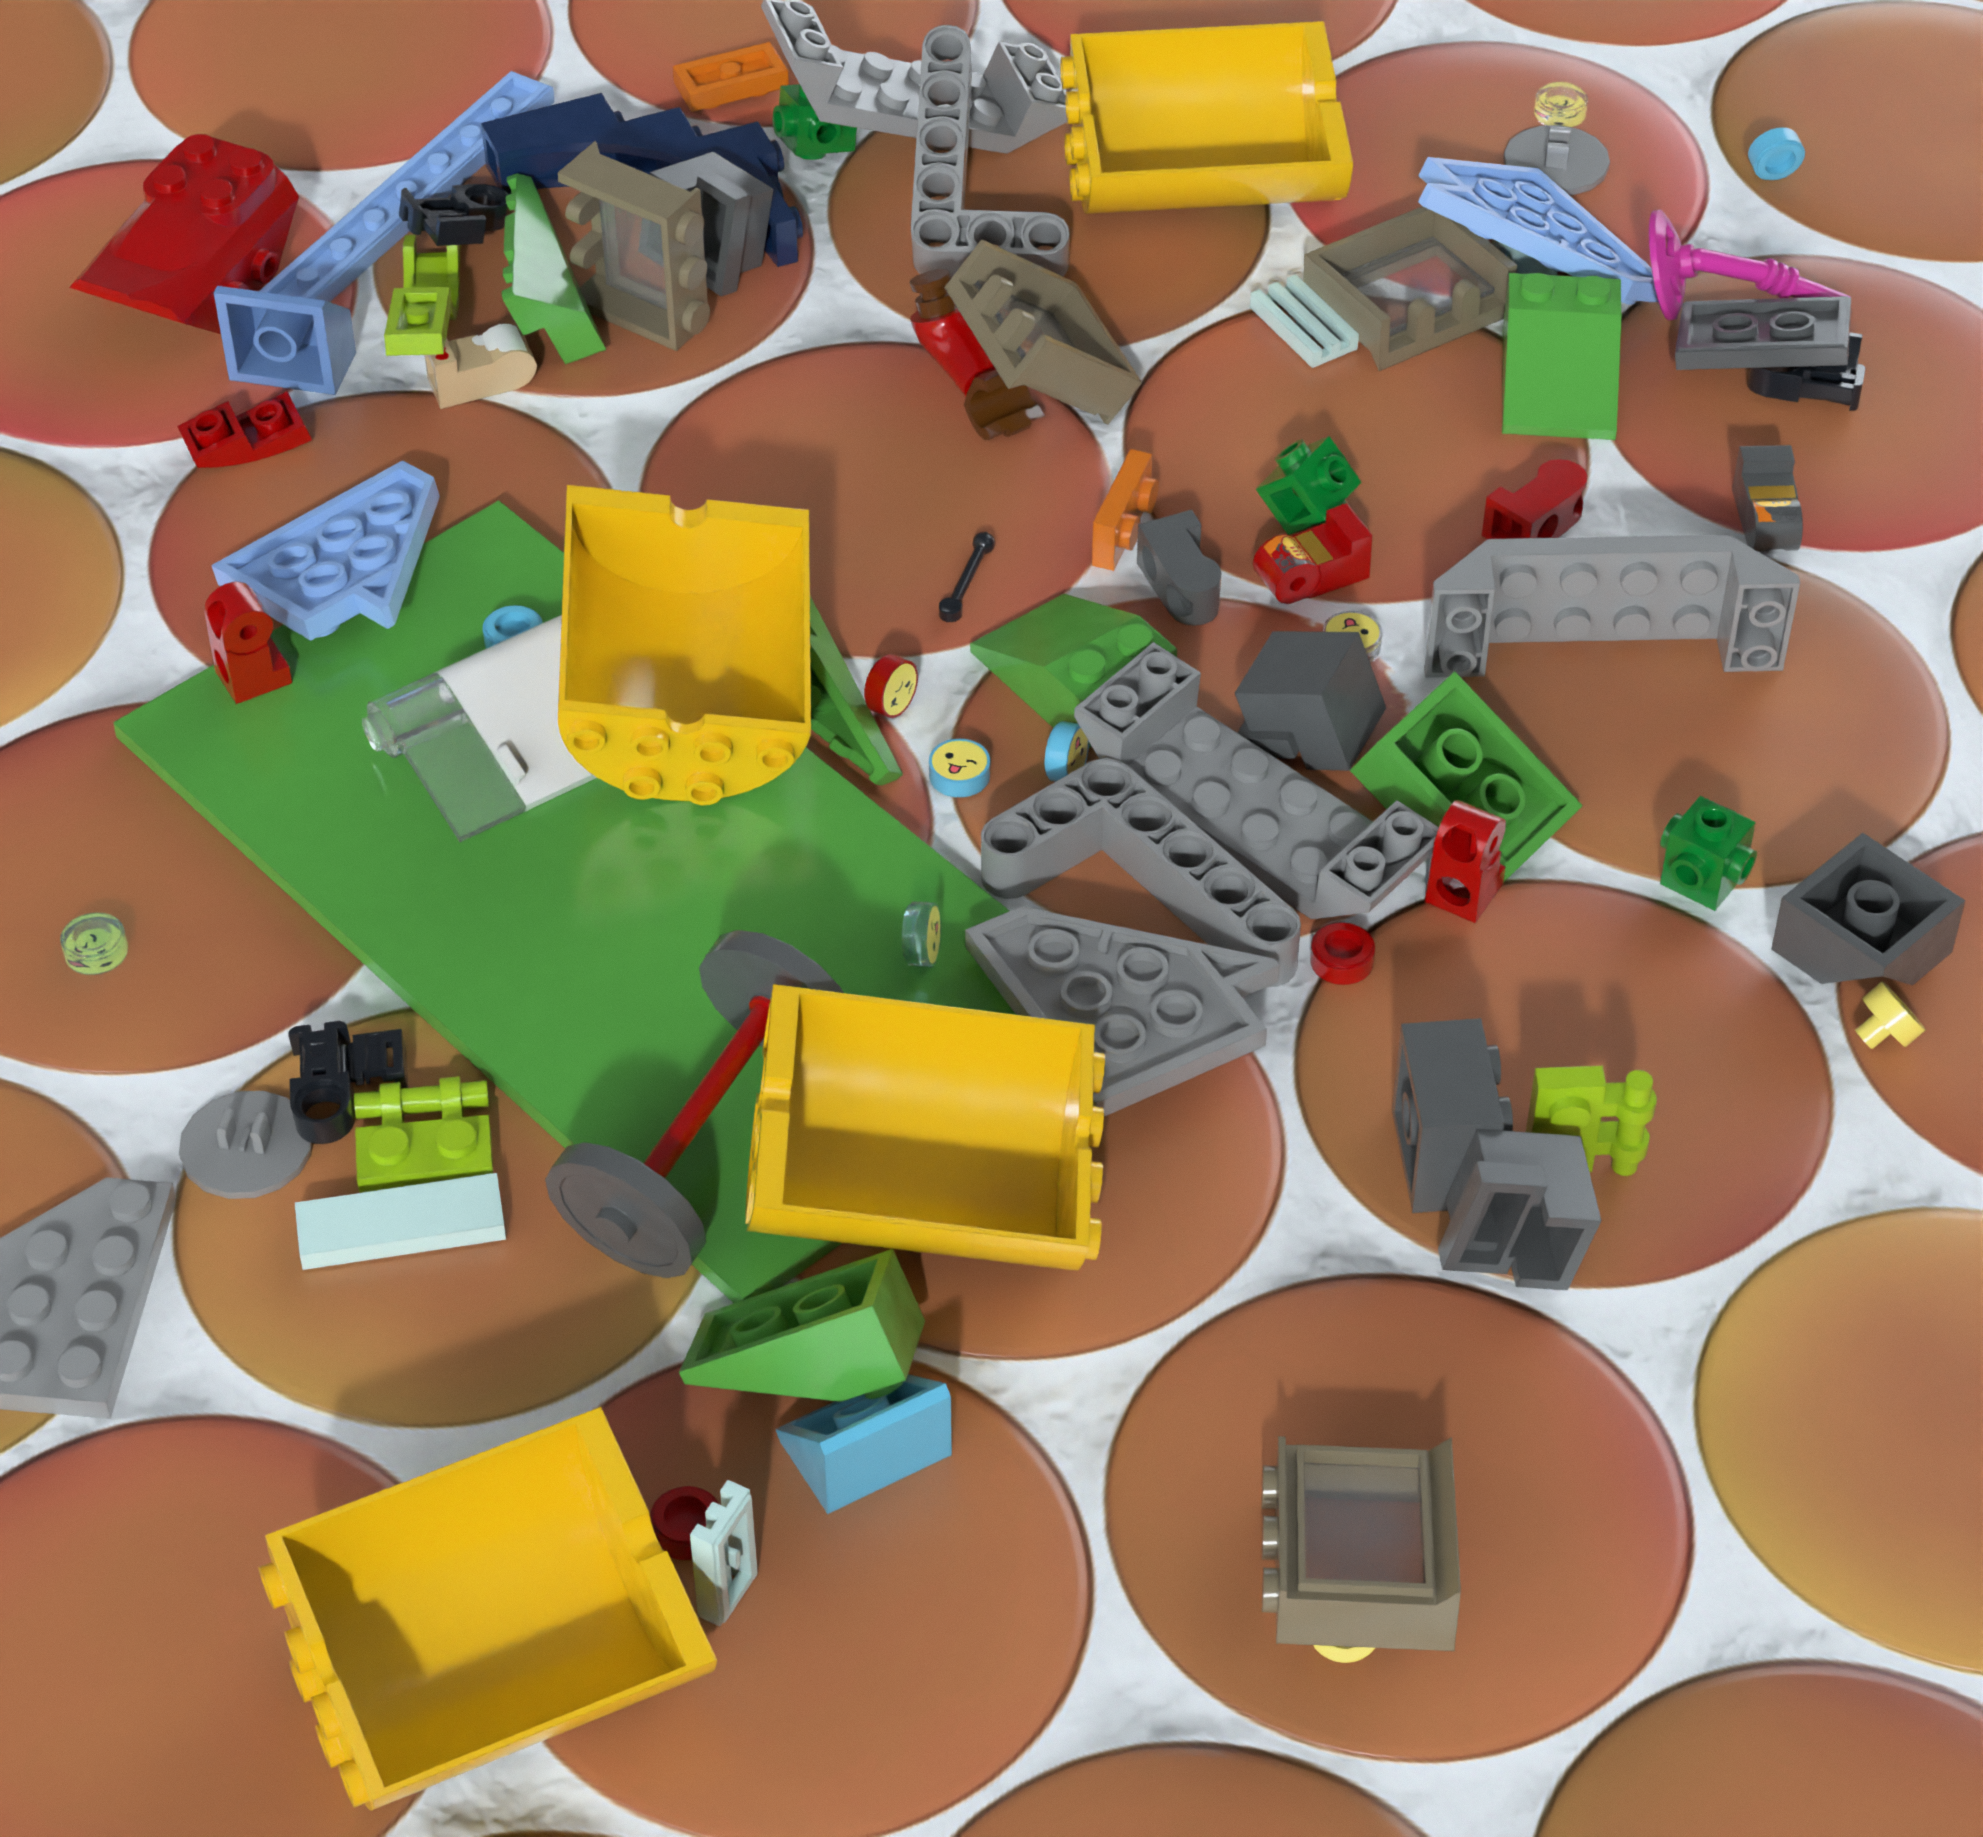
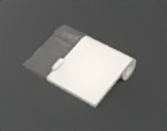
(483, 731)

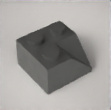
(1867, 918)
(1440, 1099)

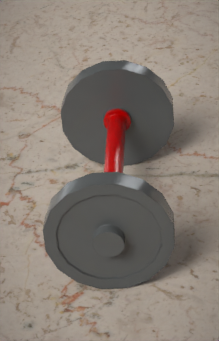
(629, 1204)

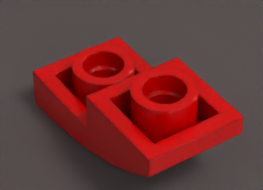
(224, 439)

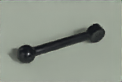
(951, 608)

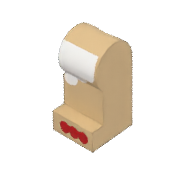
(480, 366)

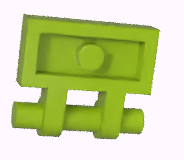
(1576, 1099)
(422, 1150)

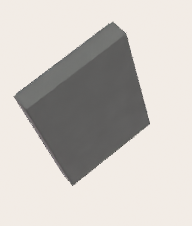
(1764, 333)

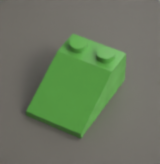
(1561, 356)
(1064, 652)
(1464, 752)
(815, 1337)

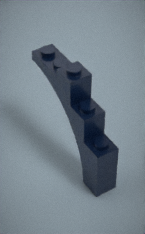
(550, 137)

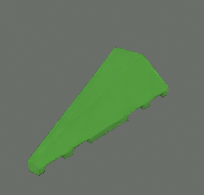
(542, 280)
(840, 710)

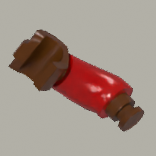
(952, 344)

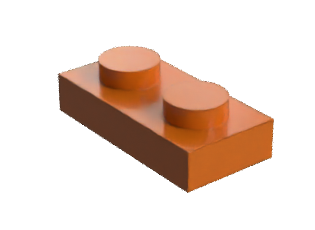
(730, 76)
(1120, 513)

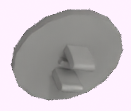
(1563, 153)
(243, 1145)

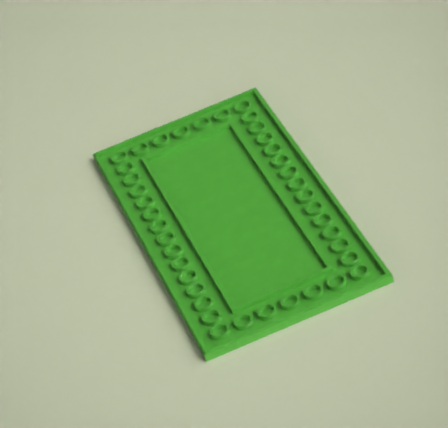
(579, 928)

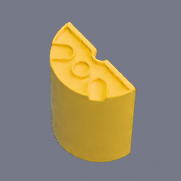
(1204, 118)
(684, 643)
(927, 1129)
(481, 1610)

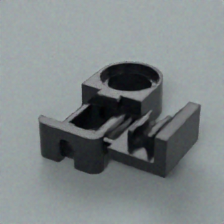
(456, 218)
(1829, 383)
(330, 1066)

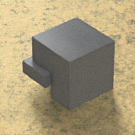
(733, 213)
(1311, 698)
(1521, 1207)

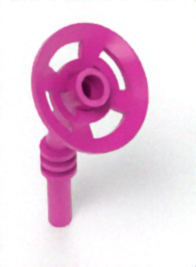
(1678, 262)

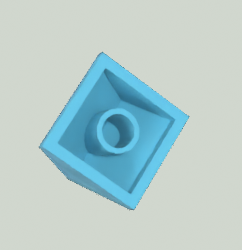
(870, 1443)

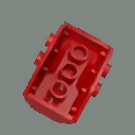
(205, 223)

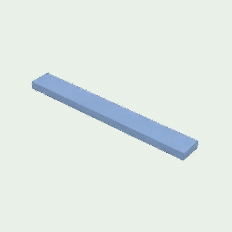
(375, 222)

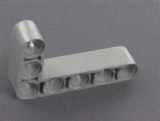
(945, 174)
(1154, 842)

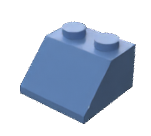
(284, 340)

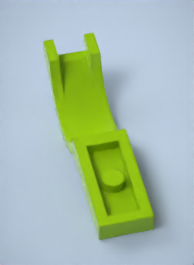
(426, 302)

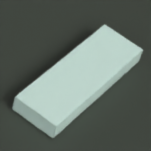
(399, 1221)

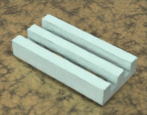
(1312, 318)
(724, 1550)

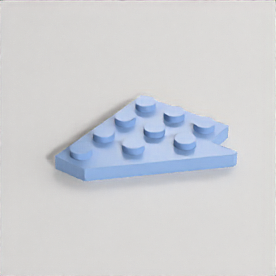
(1534, 217)
(341, 555)

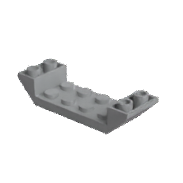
(1008, 106)
(1612, 594)
(1250, 803)

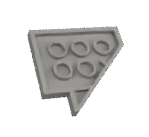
(1155, 1000)
(77, 1296)

